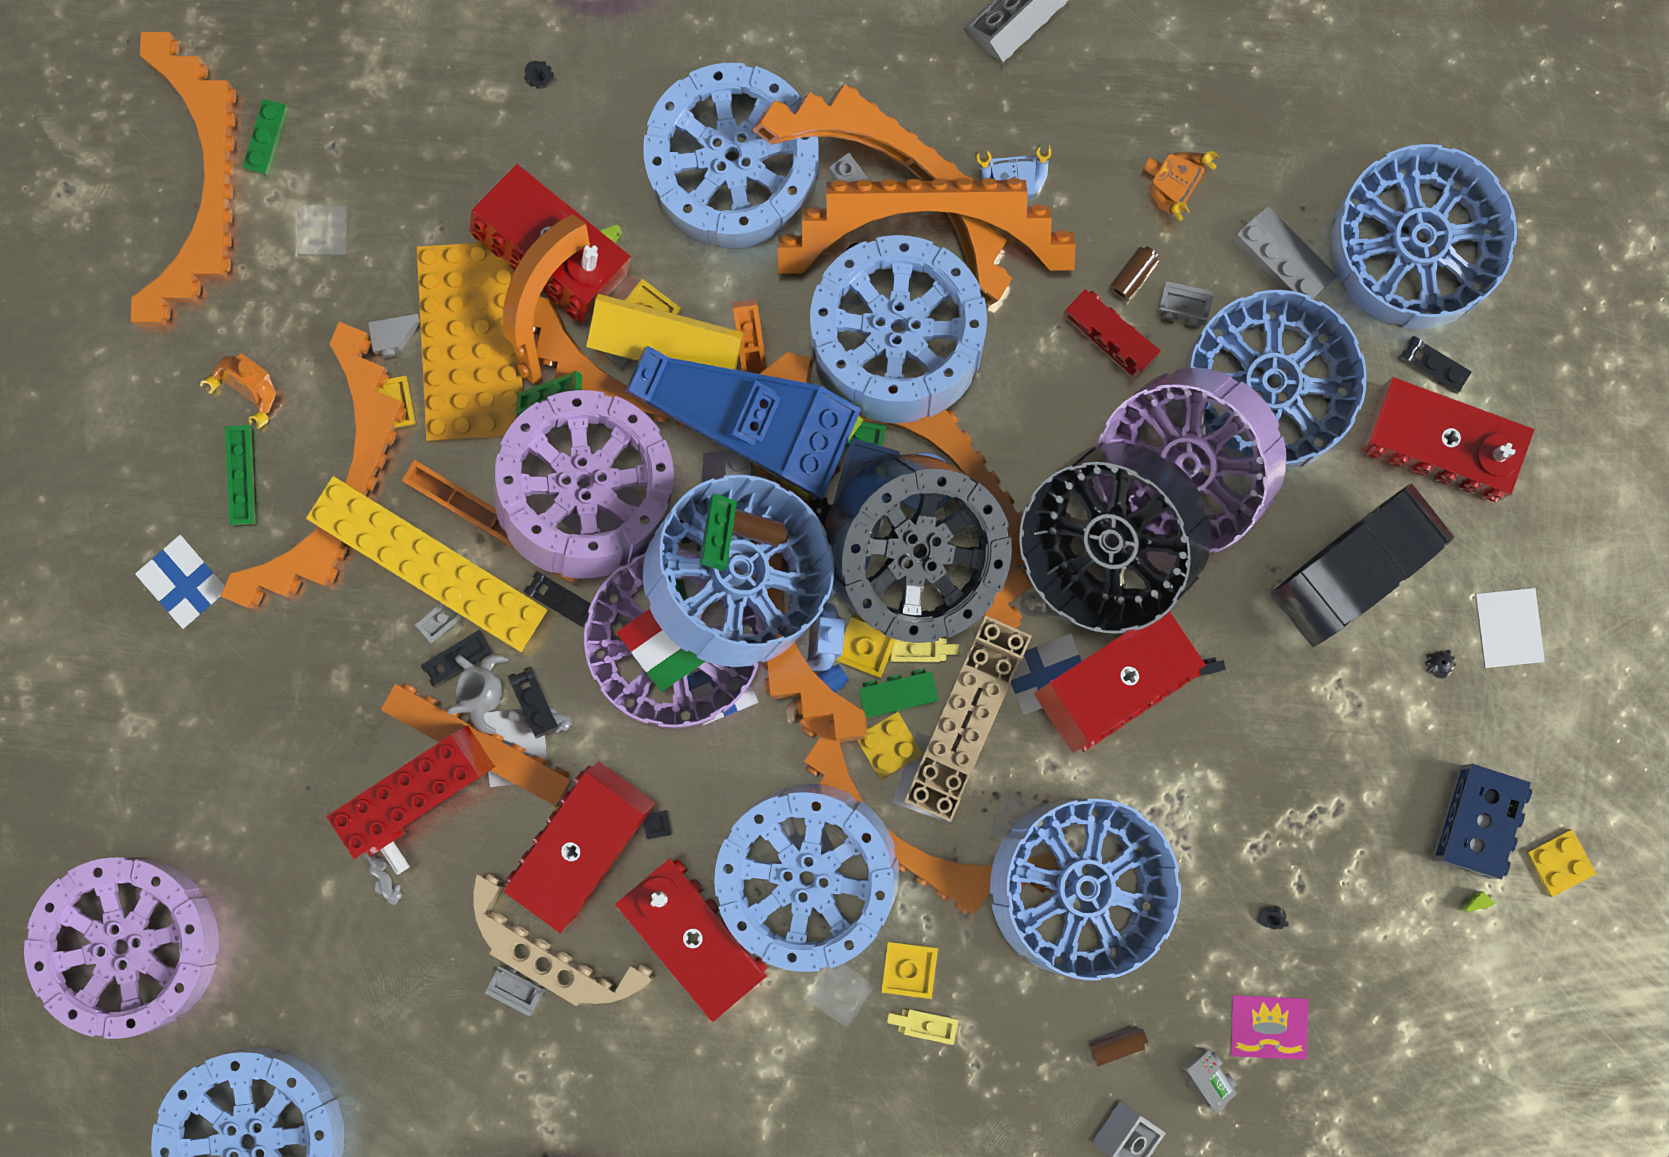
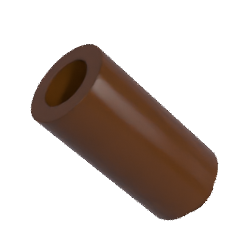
(1134, 272)
(759, 528)
(1118, 1045)

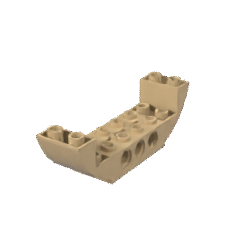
(967, 718)
(505, 941)

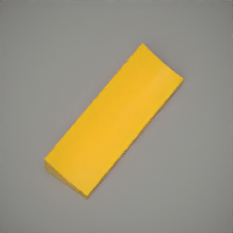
(628, 327)

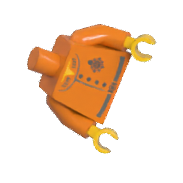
(1177, 179)
(248, 381)

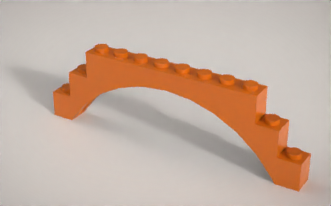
(859, 120)
(988, 199)
(207, 245)
(558, 347)
(375, 426)
(955, 445)
(793, 677)
(961, 882)

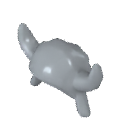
(478, 690)

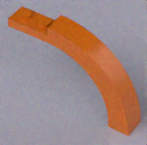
(527, 283)
(752, 348)

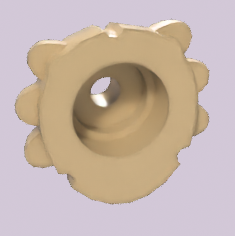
(792, 712)

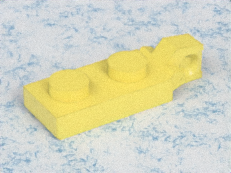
(923, 652)
(925, 1025)

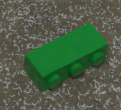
(898, 693)

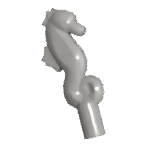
(563, 722)
(384, 885)

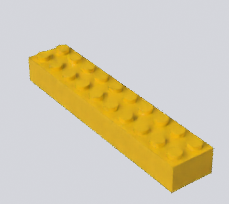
(427, 563)

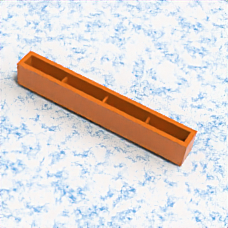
(459, 502)
(508, 760)

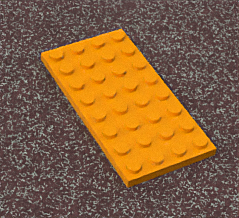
(465, 358)

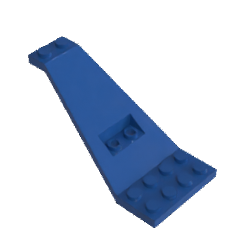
(794, 435)

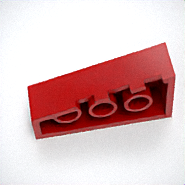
(1112, 333)

